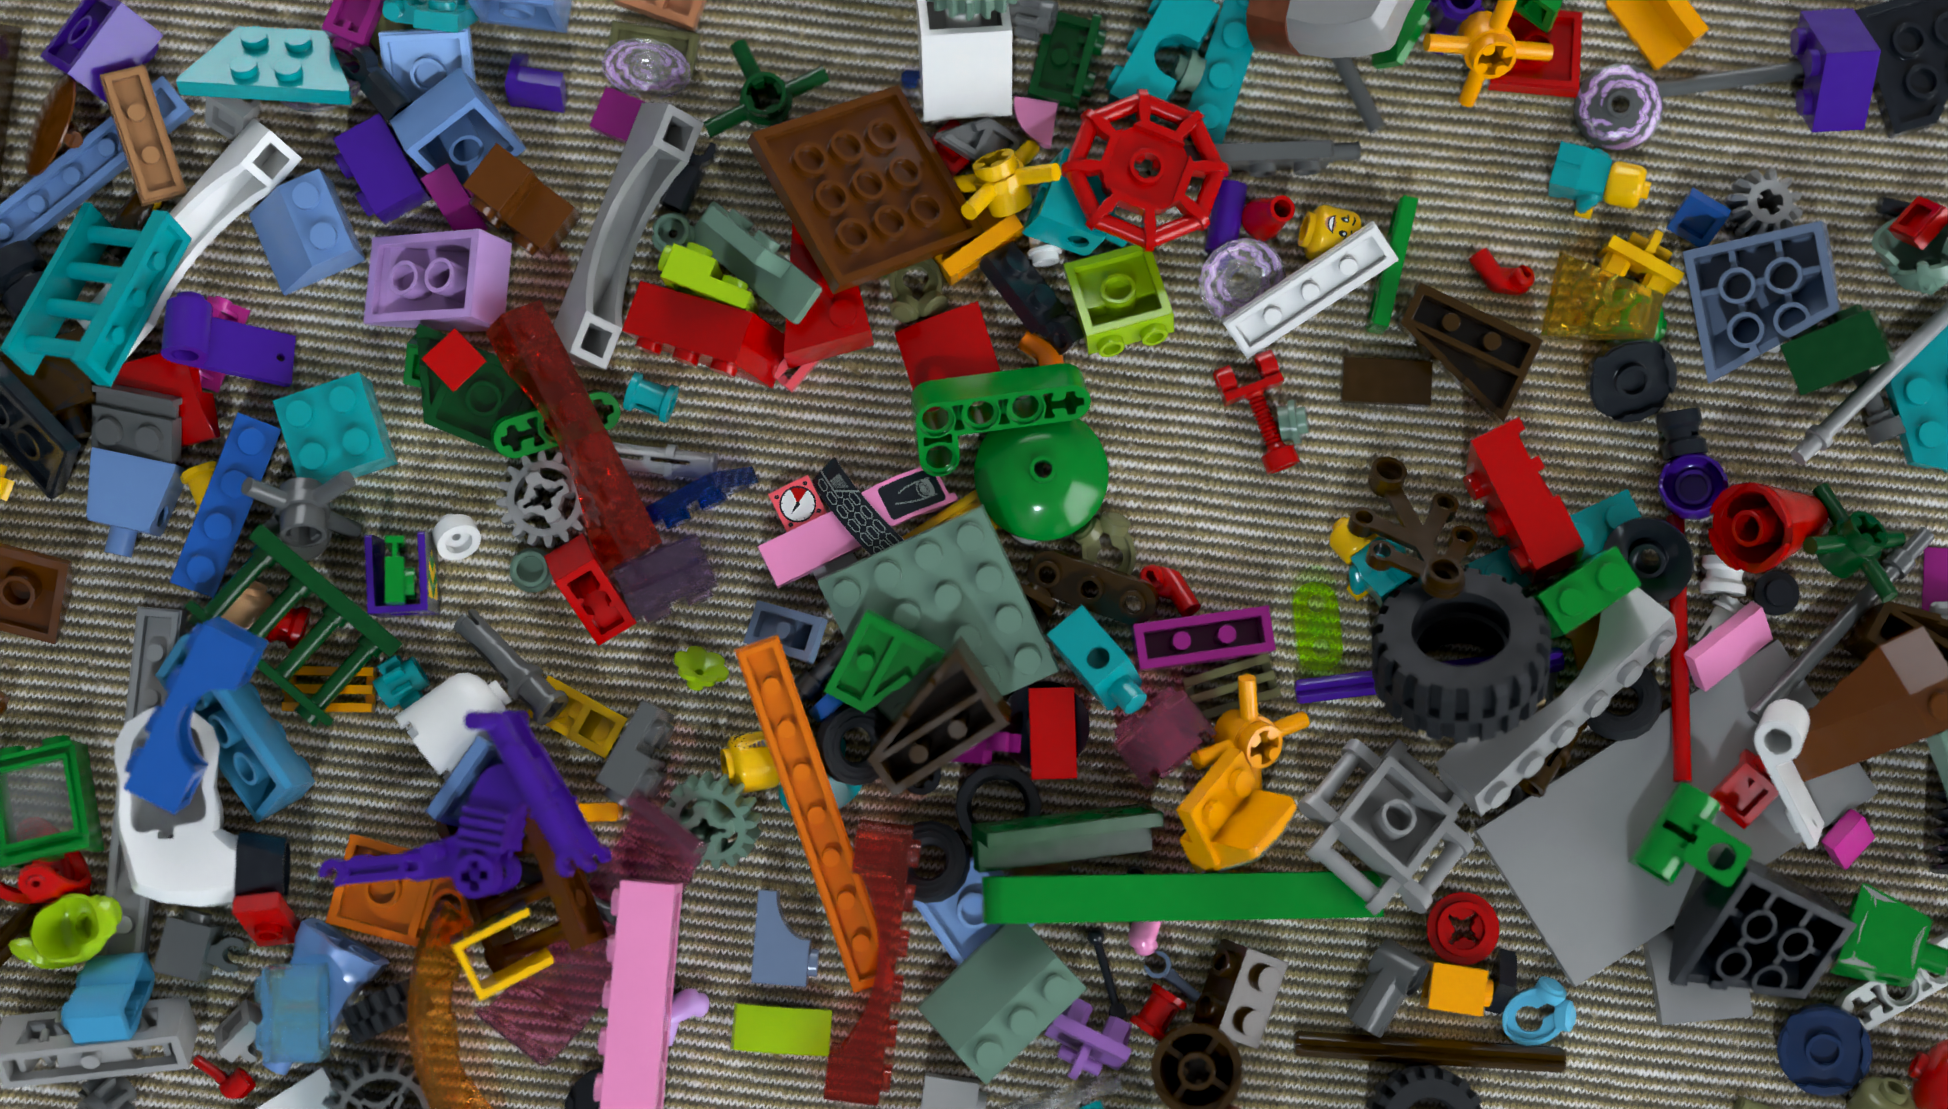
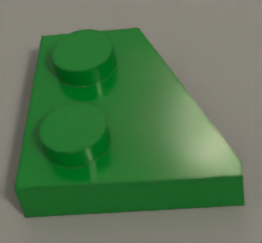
(879, 662)

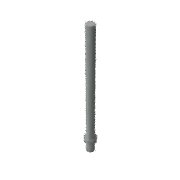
(1820, 436)

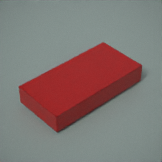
(1052, 733)

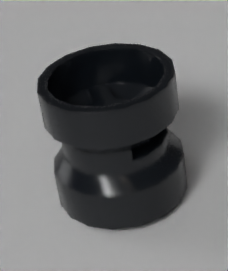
(1681, 433)

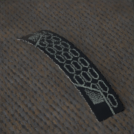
(853, 509)

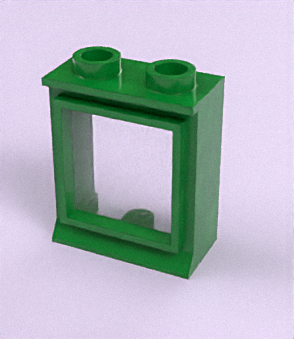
(47, 803)

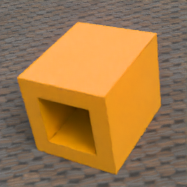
(1456, 988)

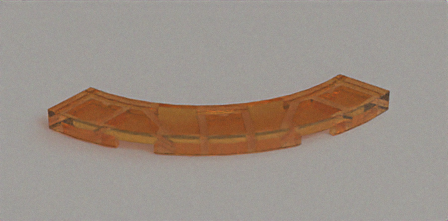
(431, 1018)

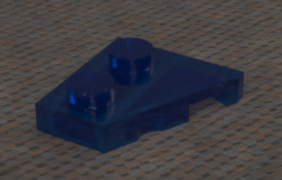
(700, 494)

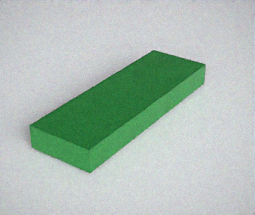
(1388, 279)

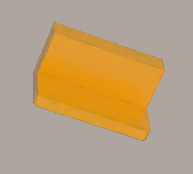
(1658, 27)
(963, 260)

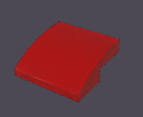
(947, 346)
(179, 380)

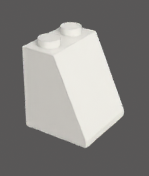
(964, 64)

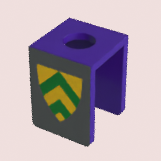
(428, 579)

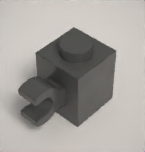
(193, 947)

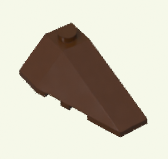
(1879, 706)

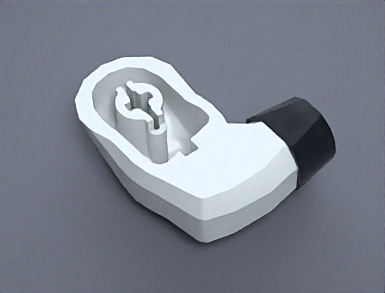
(188, 853)

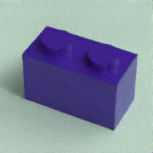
(381, 170)

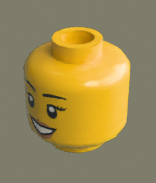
(1326, 228)

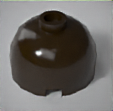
(1196, 1067)

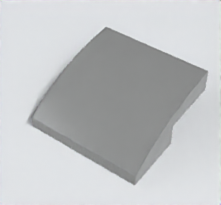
(1692, 1002)

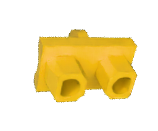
(1642, 259)

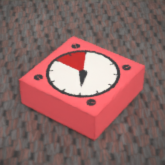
(797, 503)

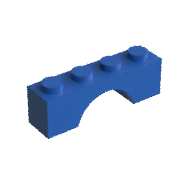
(224, 506)
(169, 762)

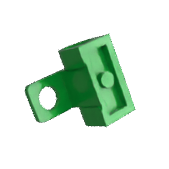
(1684, 835)

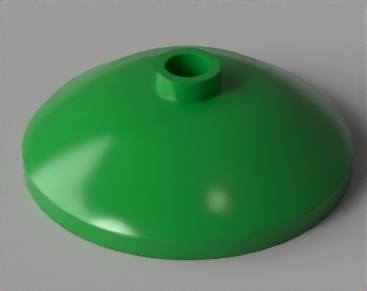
(1035, 505)

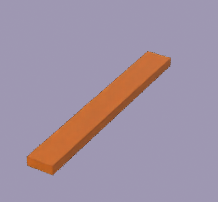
(812, 806)

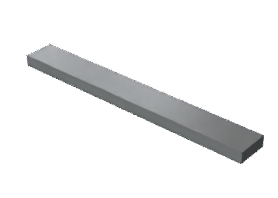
(154, 638)

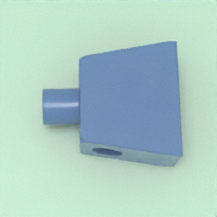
(131, 497)

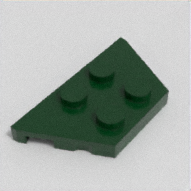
(476, 403)

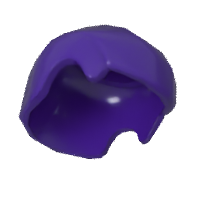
(1691, 485)

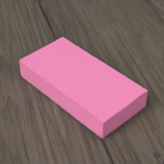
(1728, 646)

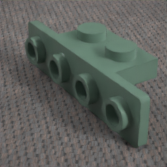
(756, 261)

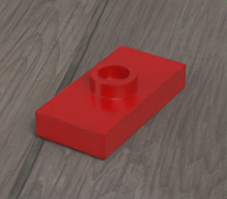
(266, 918)

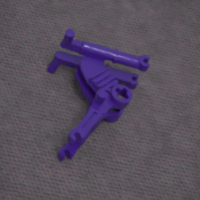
(493, 822)

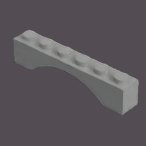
(649, 163)
(1627, 641)

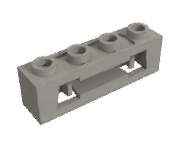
(42, 1035)

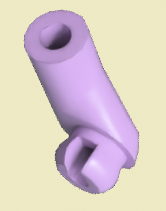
(685, 1005)

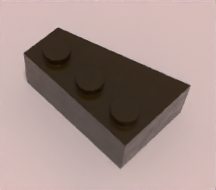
(1471, 347)

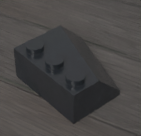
(1757, 933)

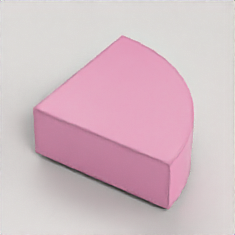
(1036, 119)

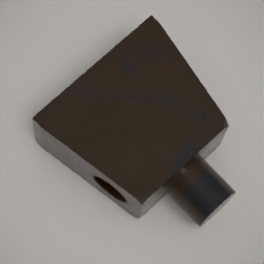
(61, 388)

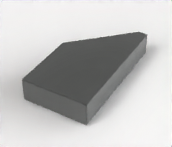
(979, 138)

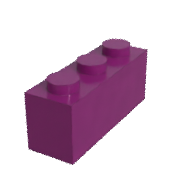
(1202, 638)

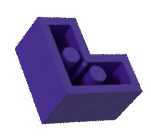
(1838, 69)

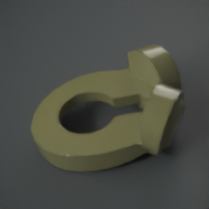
(908, 309)
(1117, 527)

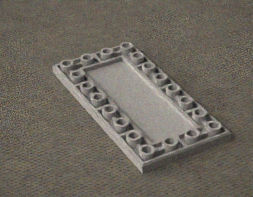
(1573, 845)

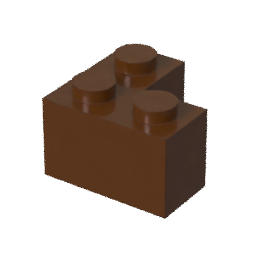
(512, 195)

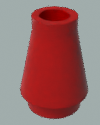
(1267, 216)

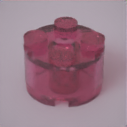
(1163, 736)

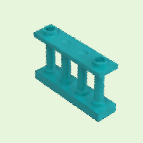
(122, 312)

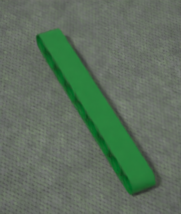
(1171, 897)

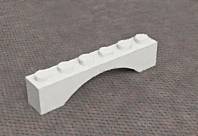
(233, 183)

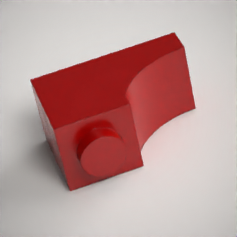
(589, 589)

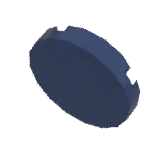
(1824, 1049)

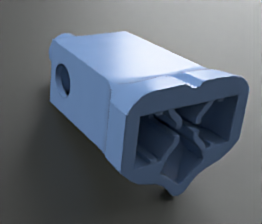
(349, 965)

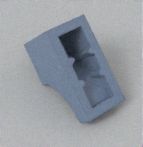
(778, 951)

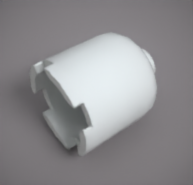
(440, 716)

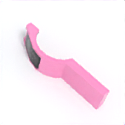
(827, 539)

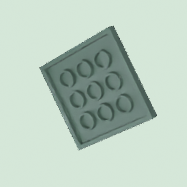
(943, 588)

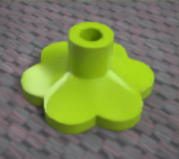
(700, 667)

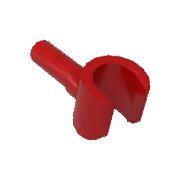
(236, 1085)

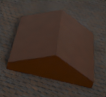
(33, 593)

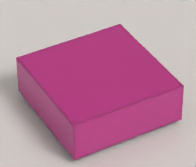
(1848, 839)

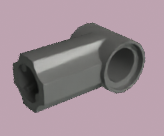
(1392, 978)

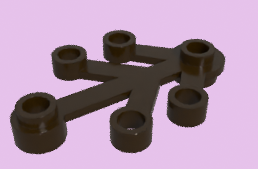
(1438, 574)

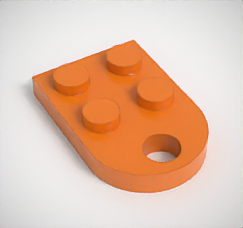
(391, 907)

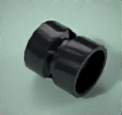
(19, 273)

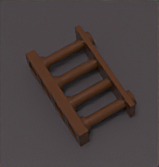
(571, 895)

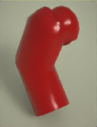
(1501, 279)
(1172, 585)

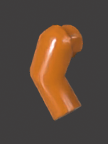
(1039, 349)

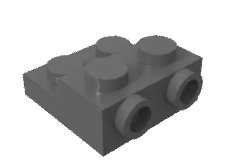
(631, 766)

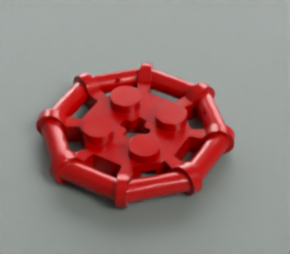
(1139, 194)

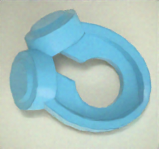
(1544, 992)

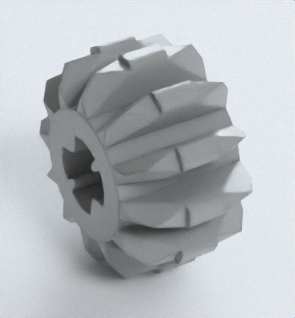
(1765, 191)

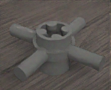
(304, 509)

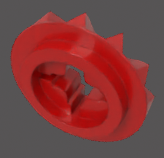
(1483, 928)

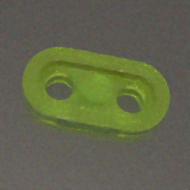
(1315, 626)

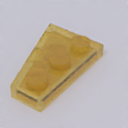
(1598, 305)

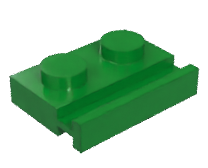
(399, 579)

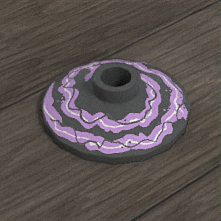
(1618, 130)

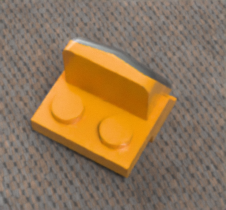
(1231, 817)

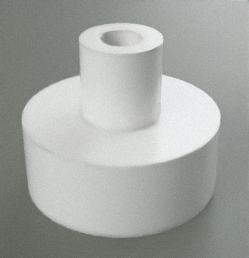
(456, 536)

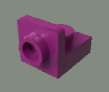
(352, 23)

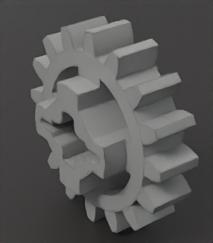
(527, 508)

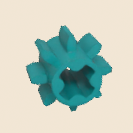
(400, 681)

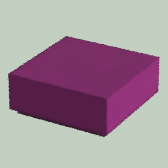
(615, 114)

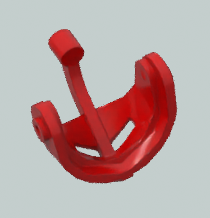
(43, 884)

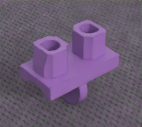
(1087, 1047)

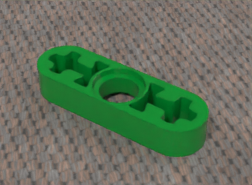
(526, 442)

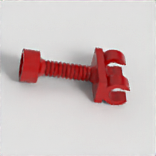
(1278, 455)

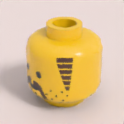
(749, 762)

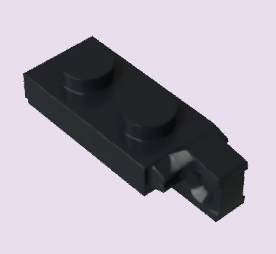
(1031, 297)

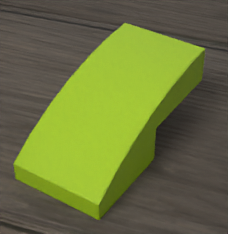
(781, 1029)

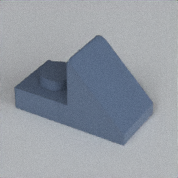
(797, 631)

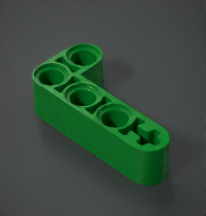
(1065, 401)

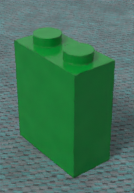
(1585, 590)

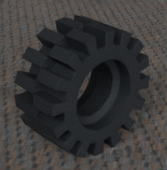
(378, 1012)

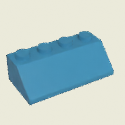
(251, 743)

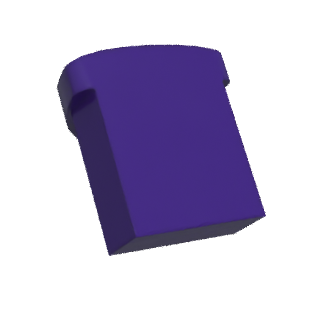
(534, 86)

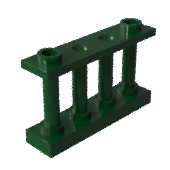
(338, 612)

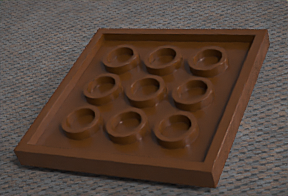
(864, 188)

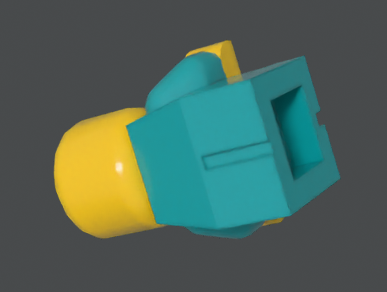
(1591, 177)
(1362, 577)

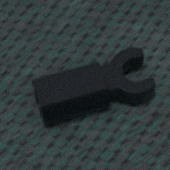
(376, 83)
(685, 186)

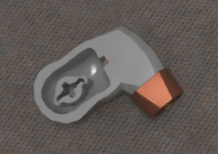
(1325, 26)

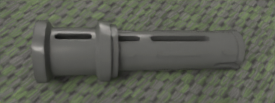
(522, 679)

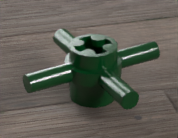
(760, 82)
(1853, 544)

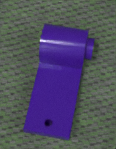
(222, 345)

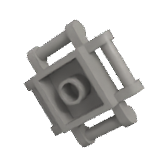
(1388, 825)

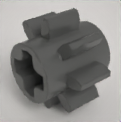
(1033, 18)
(107, 1094)

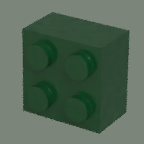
(1838, 350)

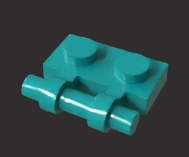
(431, 14)

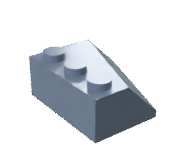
(1759, 292)

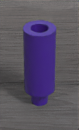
(1226, 214)

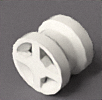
(1721, 578)

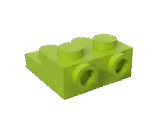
(698, 274)
(1119, 300)

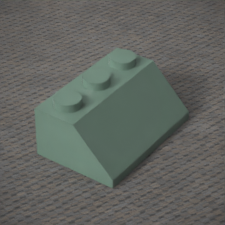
(1001, 999)

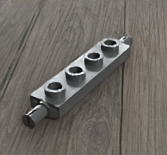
(1266, 157)

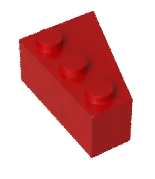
(833, 322)
(705, 333)
(1521, 504)

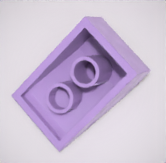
(438, 280)

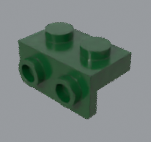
(1064, 61)

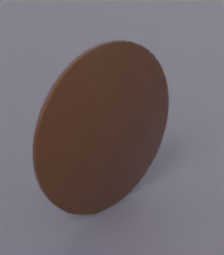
(53, 127)

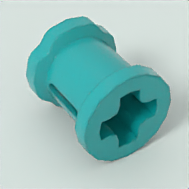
(650, 397)

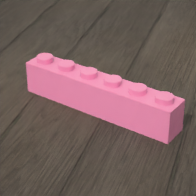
(639, 994)

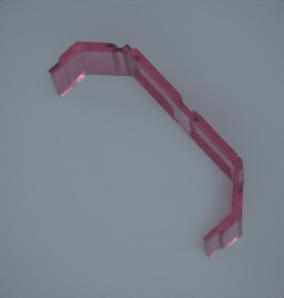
(559, 1000)

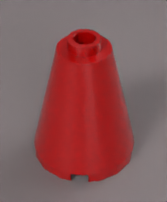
(1763, 525)

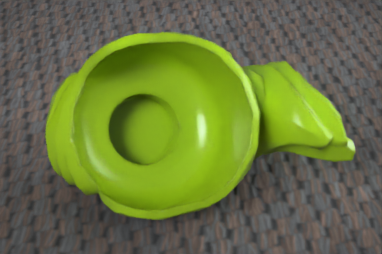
(69, 931)

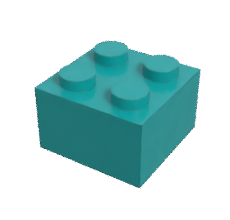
(335, 429)

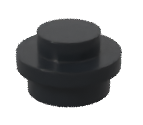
(1776, 593)

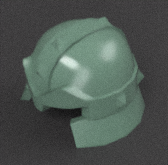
(1911, 267)

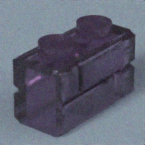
(667, 578)

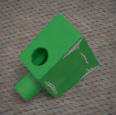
(1887, 941)

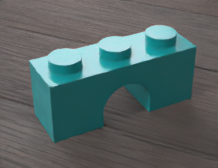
(1173, 24)

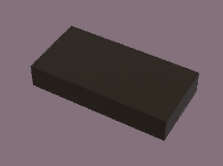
(1386, 382)

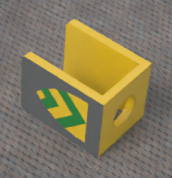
(510, 974)

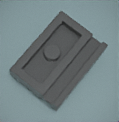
(137, 422)

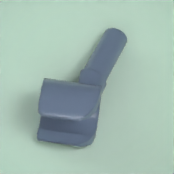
(1173, 978)

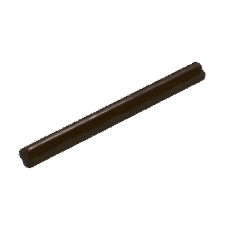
(1429, 1051)

